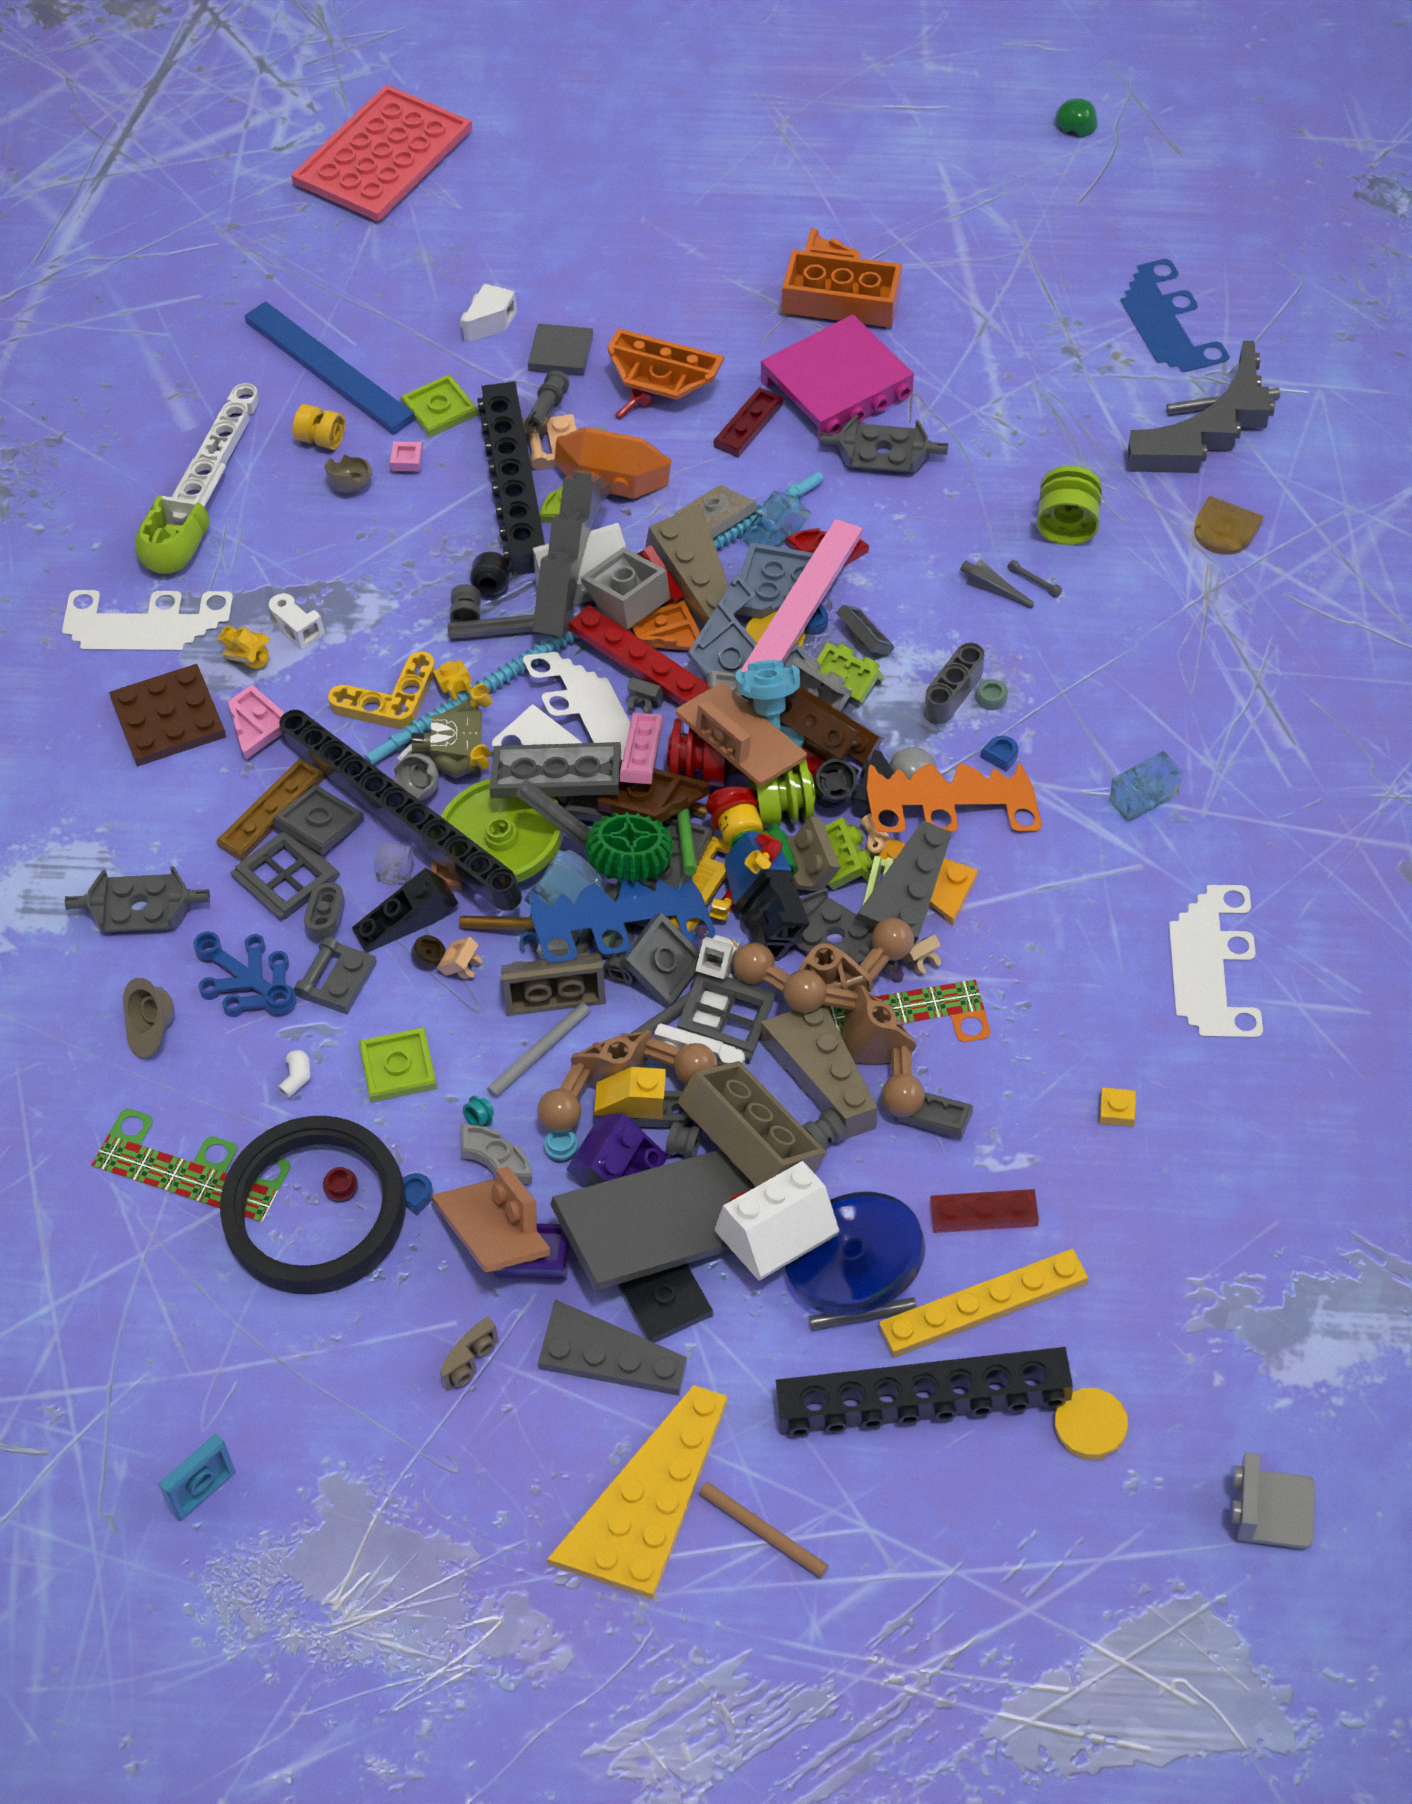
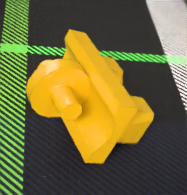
(244, 646)

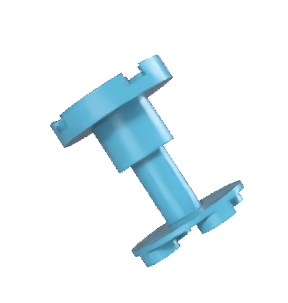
(768, 685)

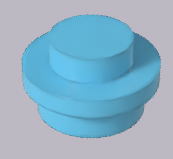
(561, 1145)

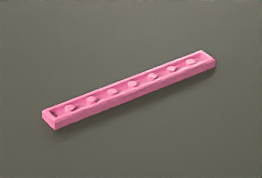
(806, 593)

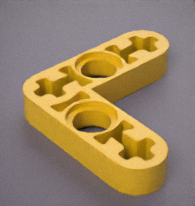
(389, 704)

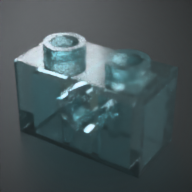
(1145, 786)

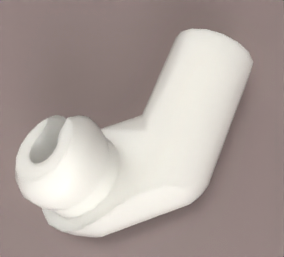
(299, 1073)

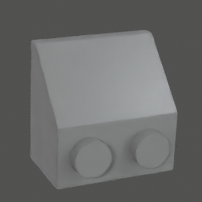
(627, 587)

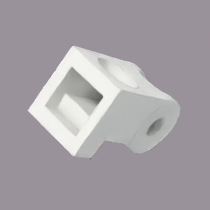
(294, 622)
(717, 956)

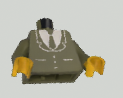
(457, 737)

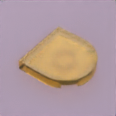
(1225, 527)

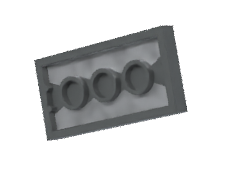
(557, 769)

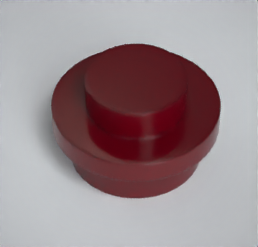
(340, 1184)

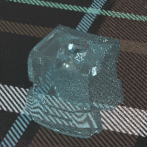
(565, 875)

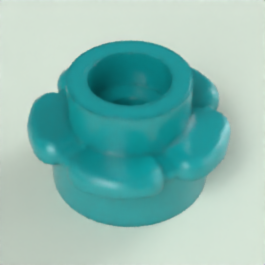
(478, 1111)

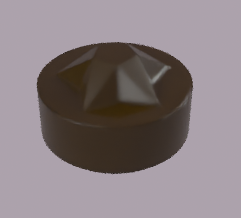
(428, 951)

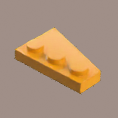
(951, 886)

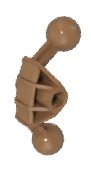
(890, 940)
(869, 1033)
(560, 1108)

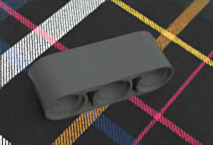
(954, 683)

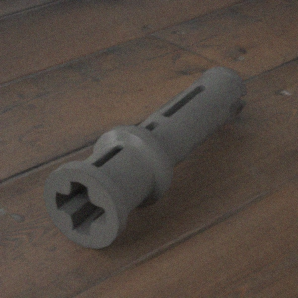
(549, 396)

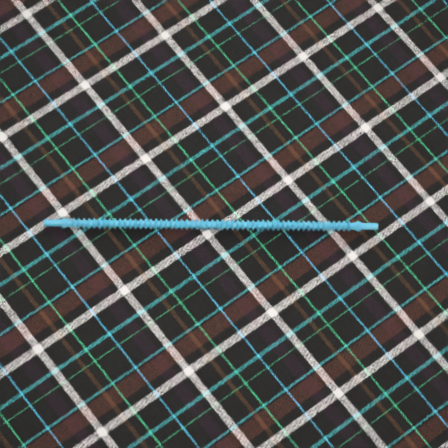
(399, 740)

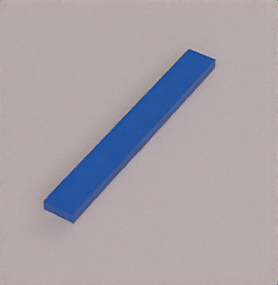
(329, 368)

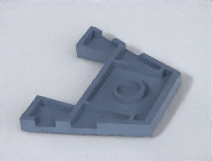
(723, 640)

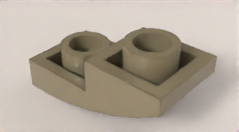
(460, 1362)

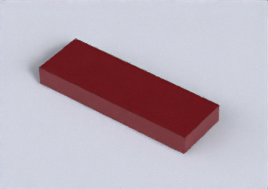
(748, 422)

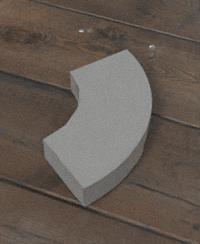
(494, 1151)

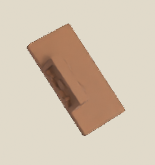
(741, 734)
(494, 1221)

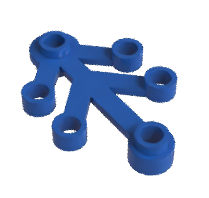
(246, 977)

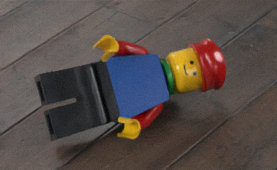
(758, 871)

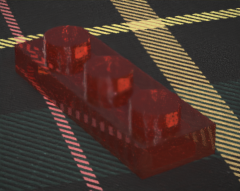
(984, 1211)

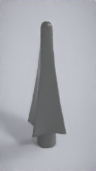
(985, 578)

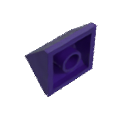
(549, 1267)

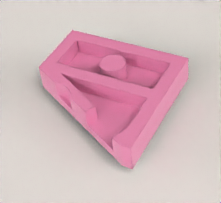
(254, 720)

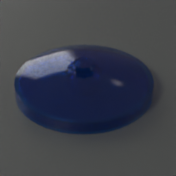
(867, 1262)

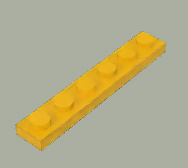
(982, 1303)

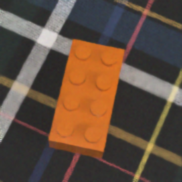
(840, 287)

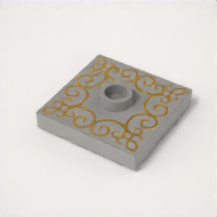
(723, 508)

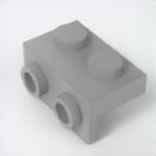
(825, 686)

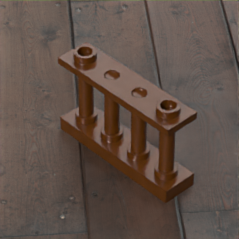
(828, 726)

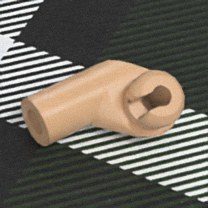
(876, 840)

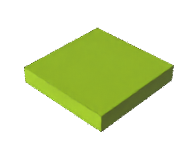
(439, 405)
(397, 1064)

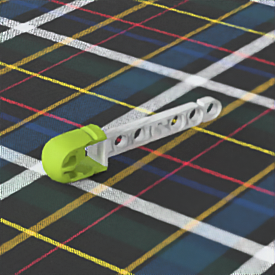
(179, 522)

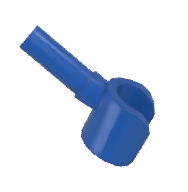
(529, 936)

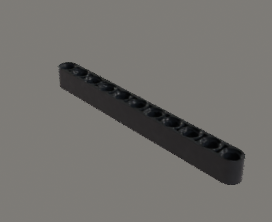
(401, 810)

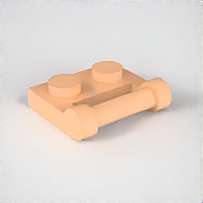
(554, 427)

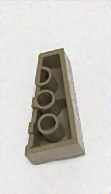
(822, 1065)

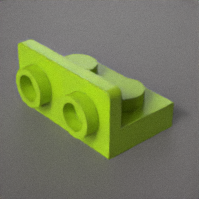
(858, 673)
(849, 852)

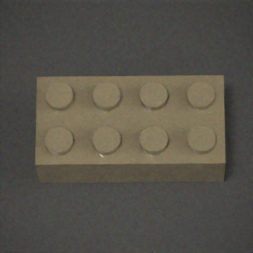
(748, 1122)

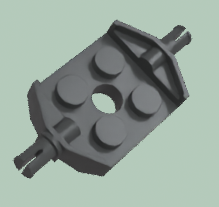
(906, 446)
(112, 900)
(831, 918)

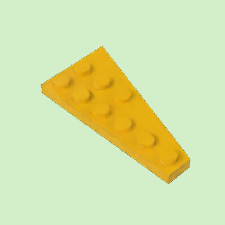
(639, 1515)

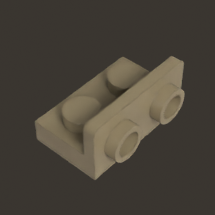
(813, 856)

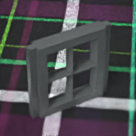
(264, 893)
(733, 989)

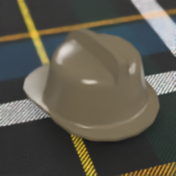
(147, 1016)

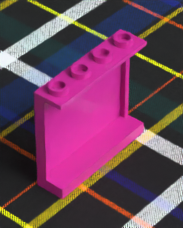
(839, 375)

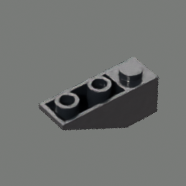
(407, 910)

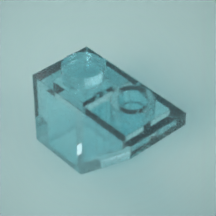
(776, 520)

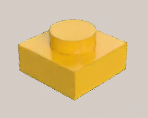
(1117, 1107)

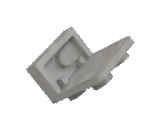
(1272, 1506)

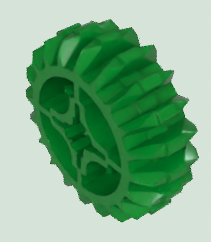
(629, 847)

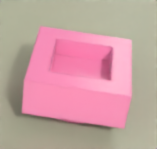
(406, 456)

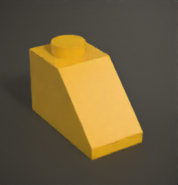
(632, 1091)

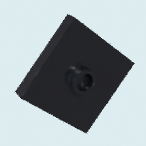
(666, 1302)

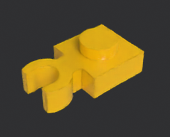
(453, 678)

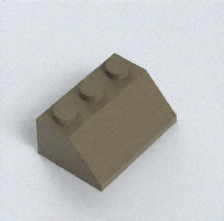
(553, 986)

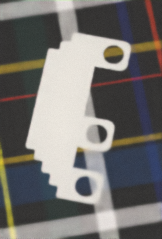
(142, 631)
(586, 695)
(1199, 968)

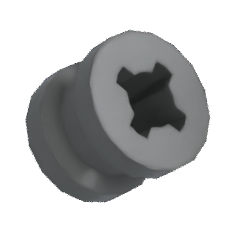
(683, 1140)

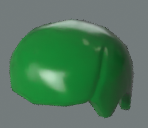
(1077, 116)

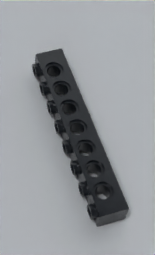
(513, 475)
(937, 1377)

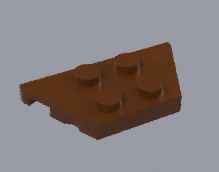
(660, 800)

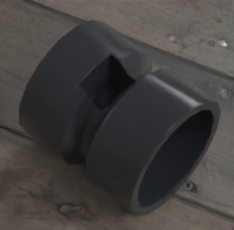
(834, 782)

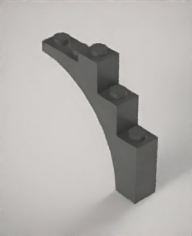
(1185, 444)
(568, 538)

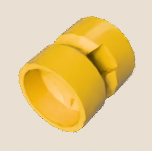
(318, 426)

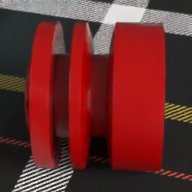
(693, 754)

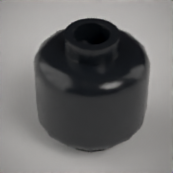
(490, 573)

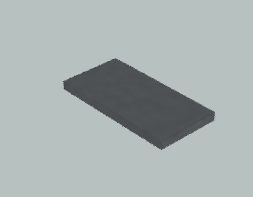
(649, 1218)

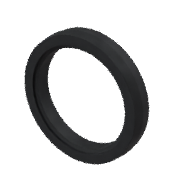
(281, 1140)

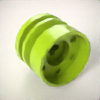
(1069, 505)
(786, 793)

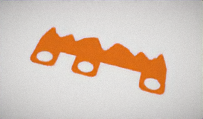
(933, 792)

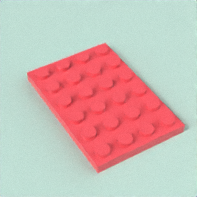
(381, 152)

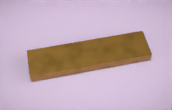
(257, 820)

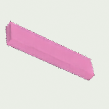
(641, 748)

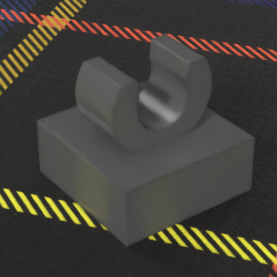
(644, 692)

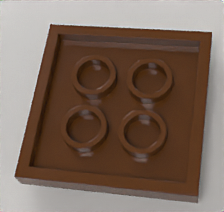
(167, 714)

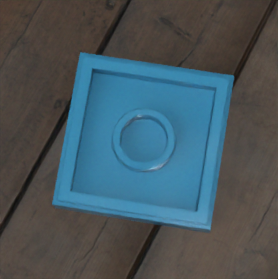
(197, 1477)

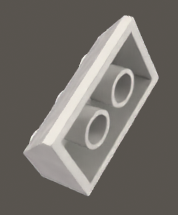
(599, 546)
(778, 1221)

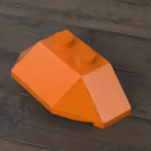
(661, 365)
(623, 460)

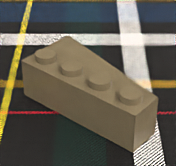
(691, 559)

